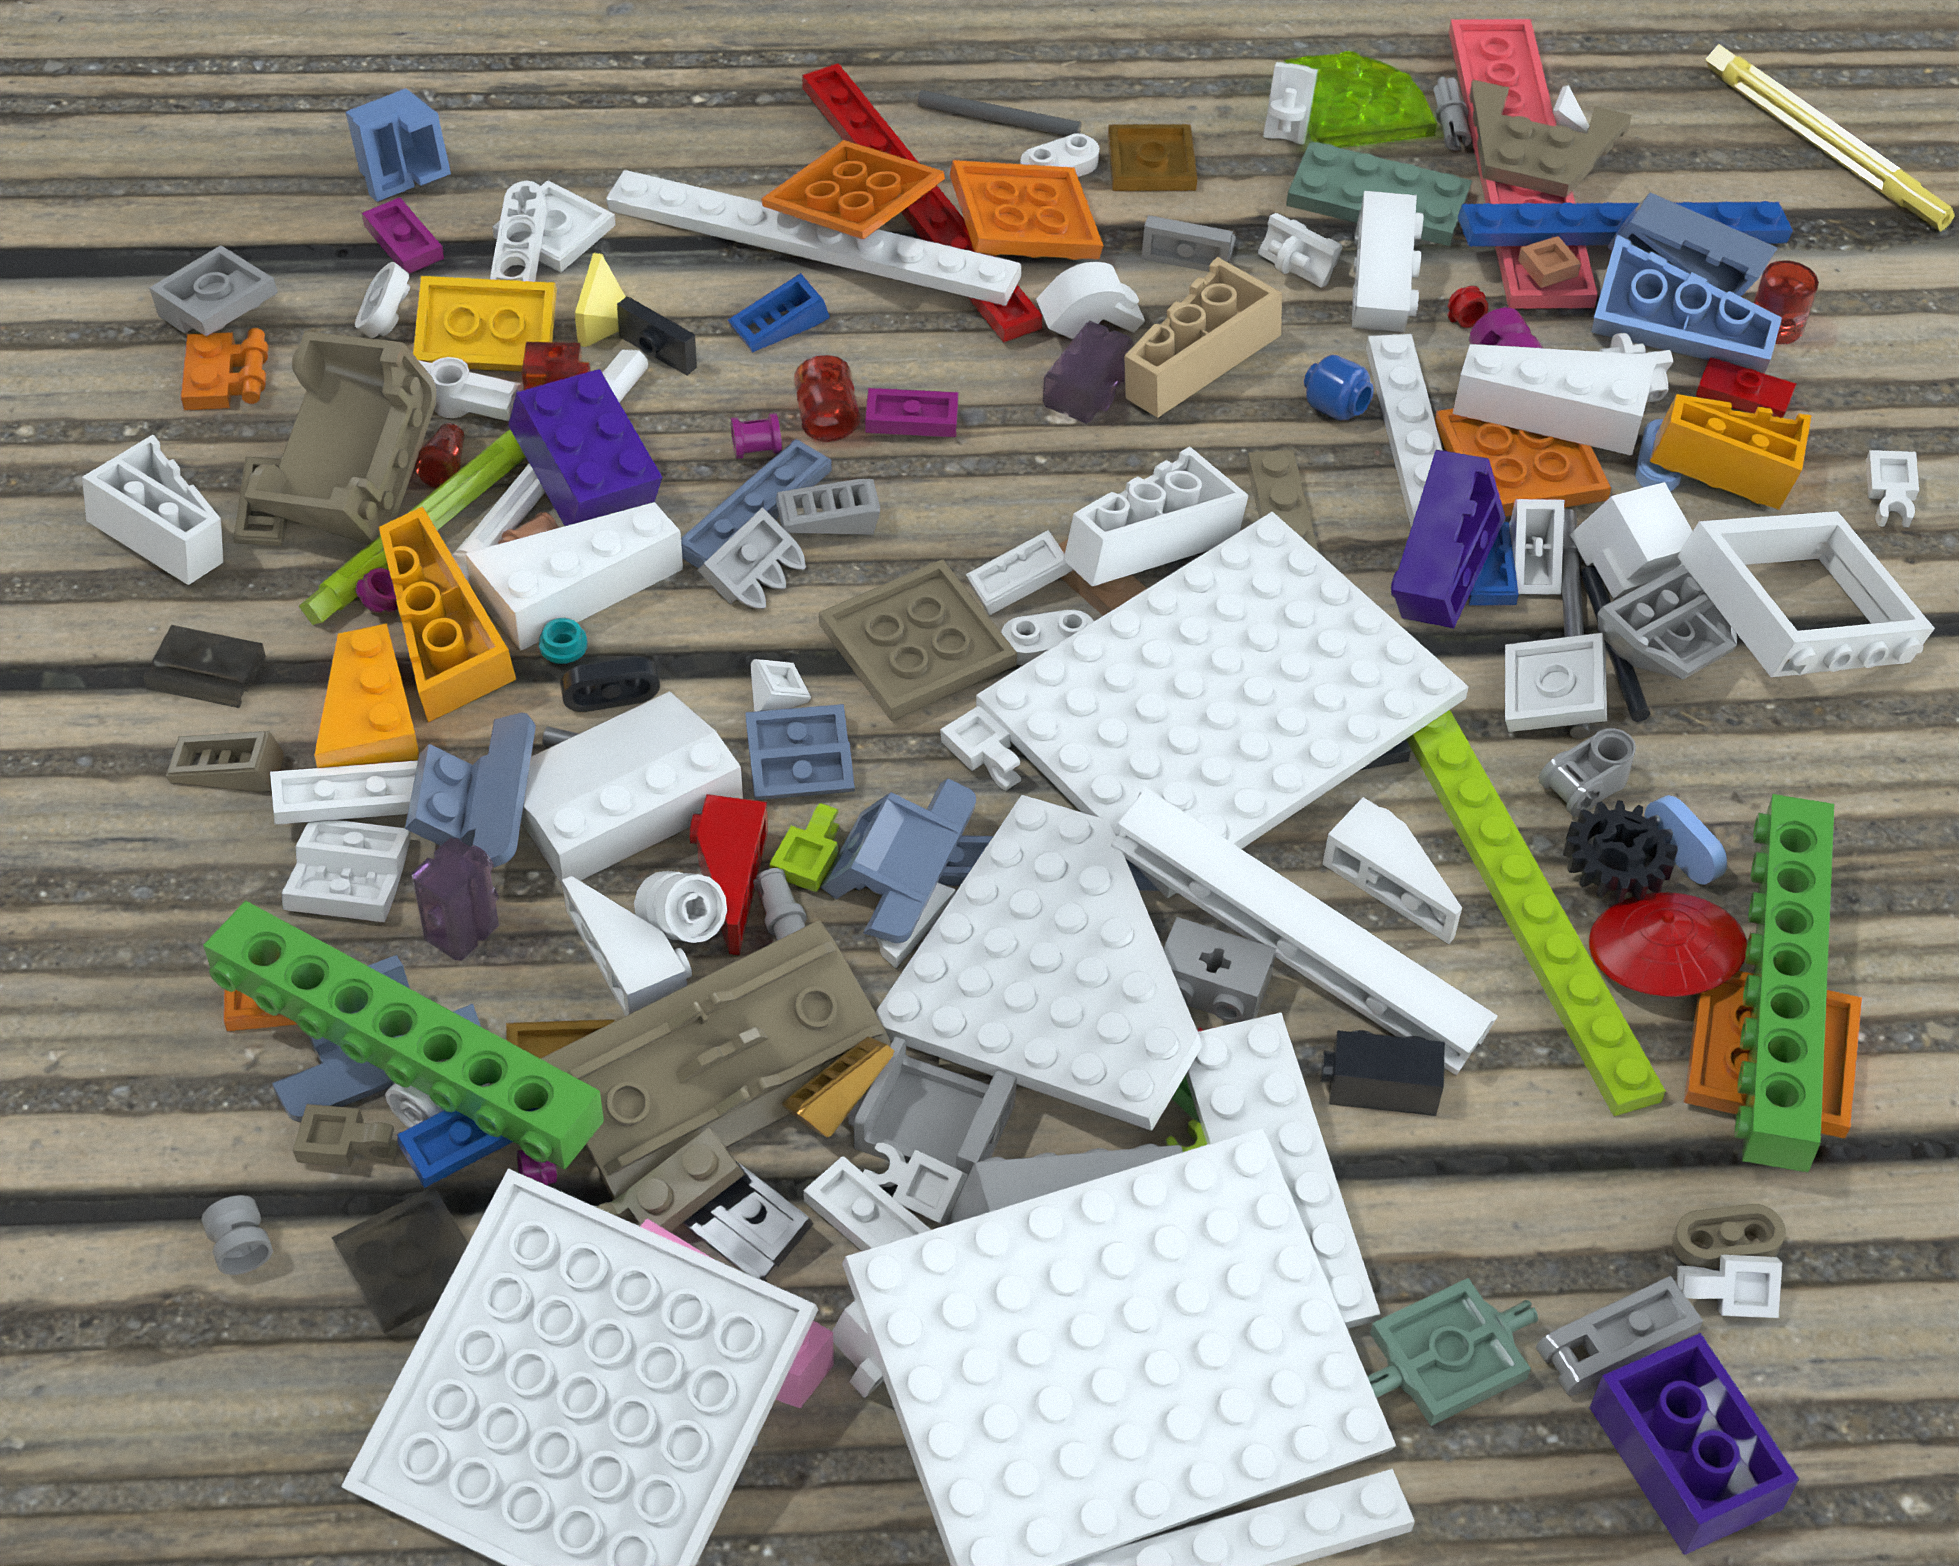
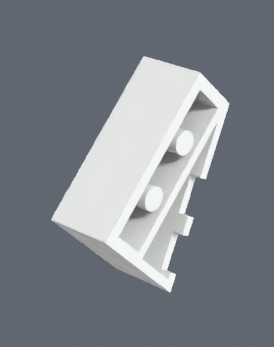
(1386, 261)

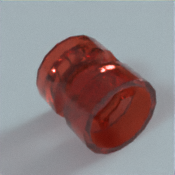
(1789, 292)
(826, 398)

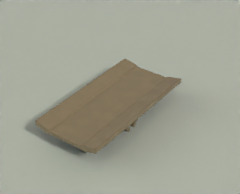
(719, 1053)

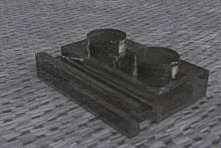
(205, 666)

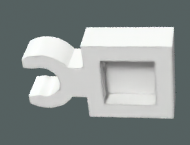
(1895, 481)
(922, 1184)

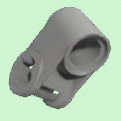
(1590, 769)

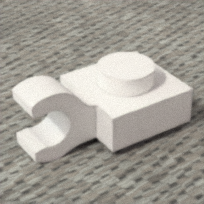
(981, 740)
(1743, 1285)

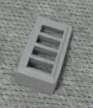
(845, 506)

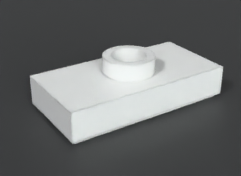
(1018, 572)

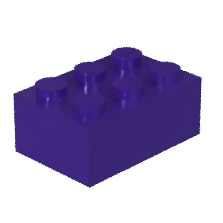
(583, 448)
(1693, 1443)

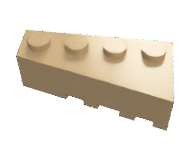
(1202, 337)

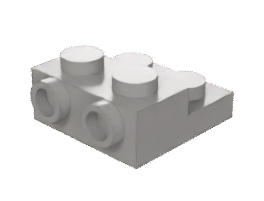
(211, 292)

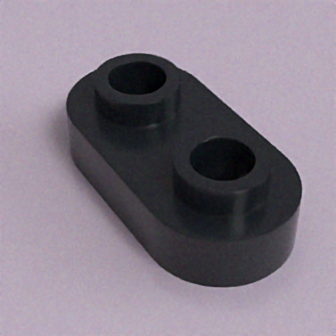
(609, 684)

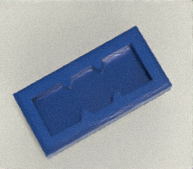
(1498, 576)

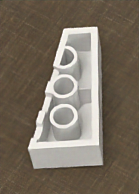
(1558, 392)

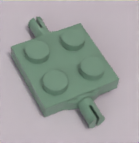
(1451, 1350)

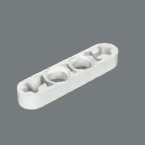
(526, 252)

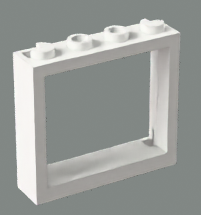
(1717, 562)

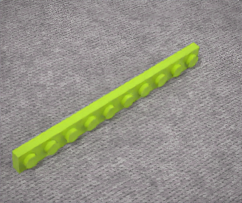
(1536, 918)

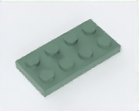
(1335, 179)

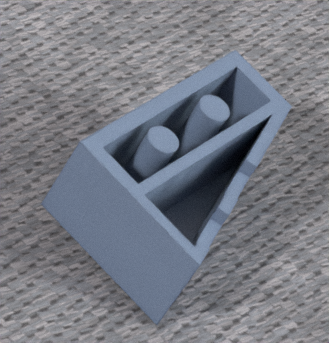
(1697, 244)

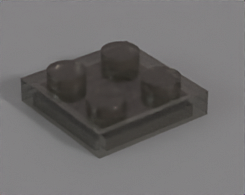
(403, 1257)

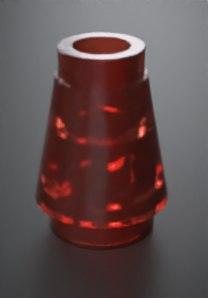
(441, 455)

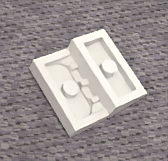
(347, 870)

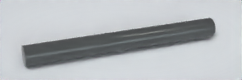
(998, 113)

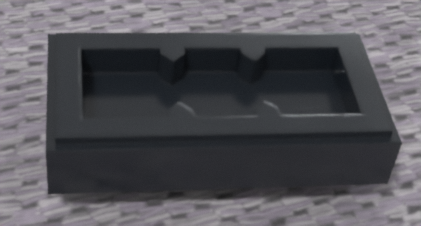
(657, 335)

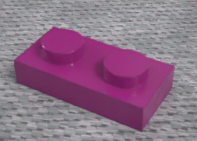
(402, 235)
(911, 412)

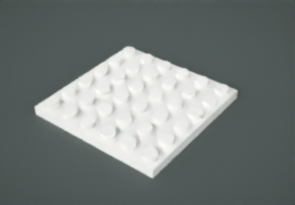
(580, 1390)

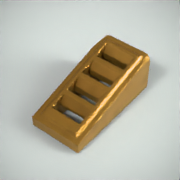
(837, 1089)

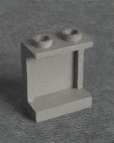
(932, 1112)

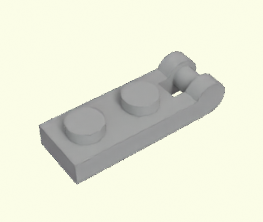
(1620, 1334)

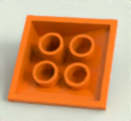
(853, 189)

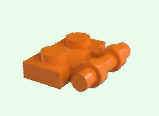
(210, 365)

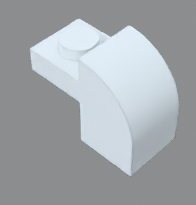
(1089, 294)

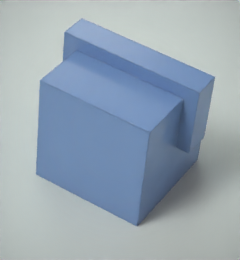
(397, 143)

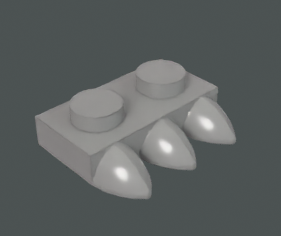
(753, 558)

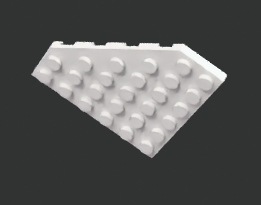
(1051, 972)

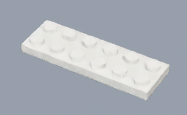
(1252, 1081)

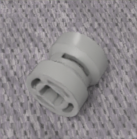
(238, 1239)

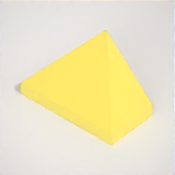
(597, 305)

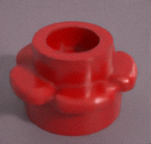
(1467, 306)

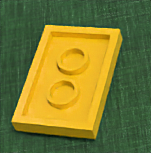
(482, 320)

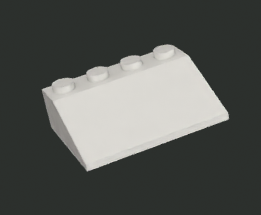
(624, 786)

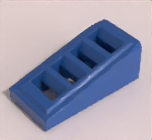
(785, 297)

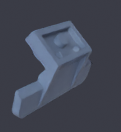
(479, 800)
(901, 855)
(337, 1077)

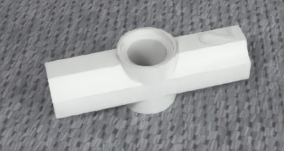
(469, 392)

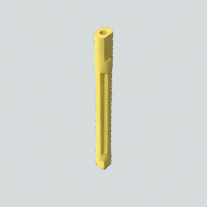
(1830, 138)

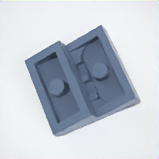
(799, 752)

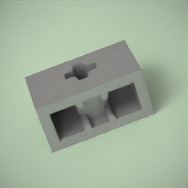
(1219, 970)

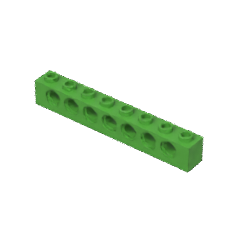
(282, 964)
(1786, 984)

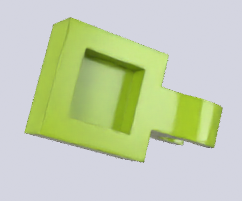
(809, 852)

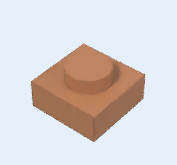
(1549, 261)

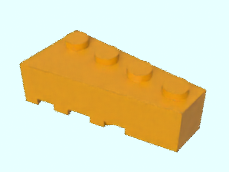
(444, 624)

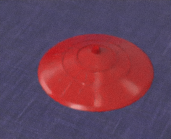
(1668, 944)

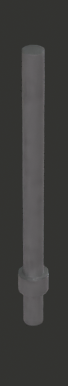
(1572, 596)

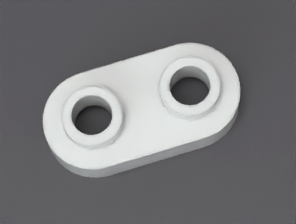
(1071, 151)
(382, 300)
(1040, 632)

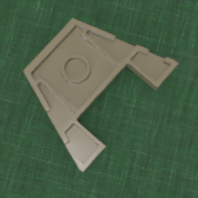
(1537, 153)

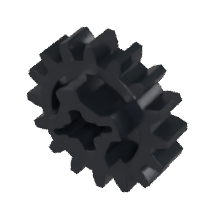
(1620, 851)

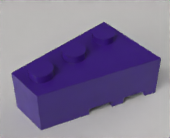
(1448, 539)

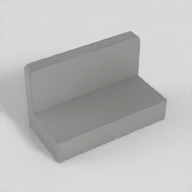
(1185, 243)

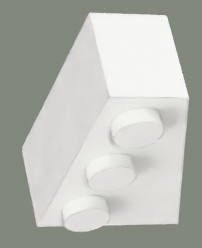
(154, 511)

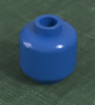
(1338, 387)

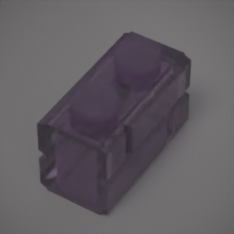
(1087, 373)
(456, 898)

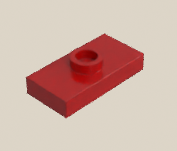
(1745, 388)

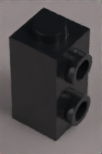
(1385, 1072)

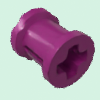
(756, 435)

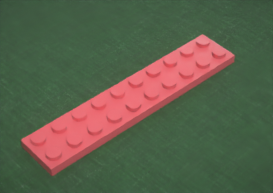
(1508, 56)

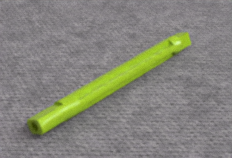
(440, 506)

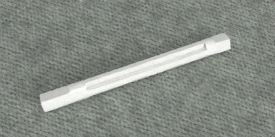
(527, 489)

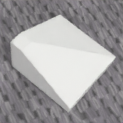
(1568, 111)
(777, 685)

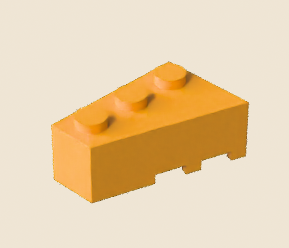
(1733, 449)
(365, 704)

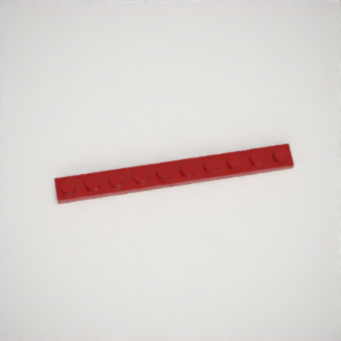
(933, 213)

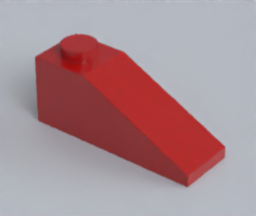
(730, 852)

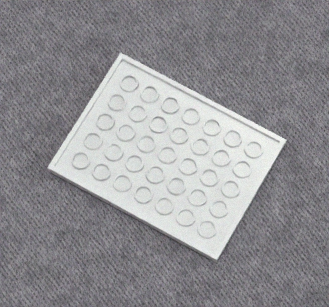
(1225, 690)
(1116, 1357)

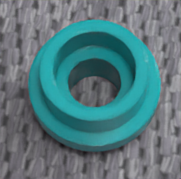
(562, 641)

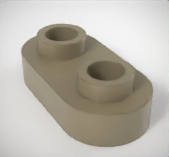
(1724, 1234)

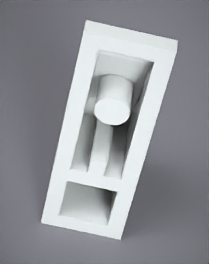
(1389, 864)
(626, 949)

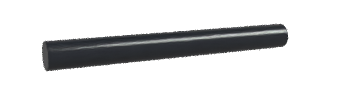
(1623, 669)

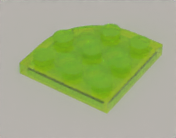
(1364, 102)

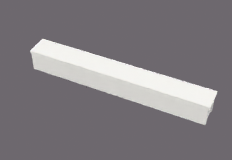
(1301, 927)

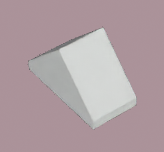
(1538, 545)

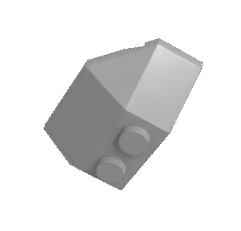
(1667, 626)

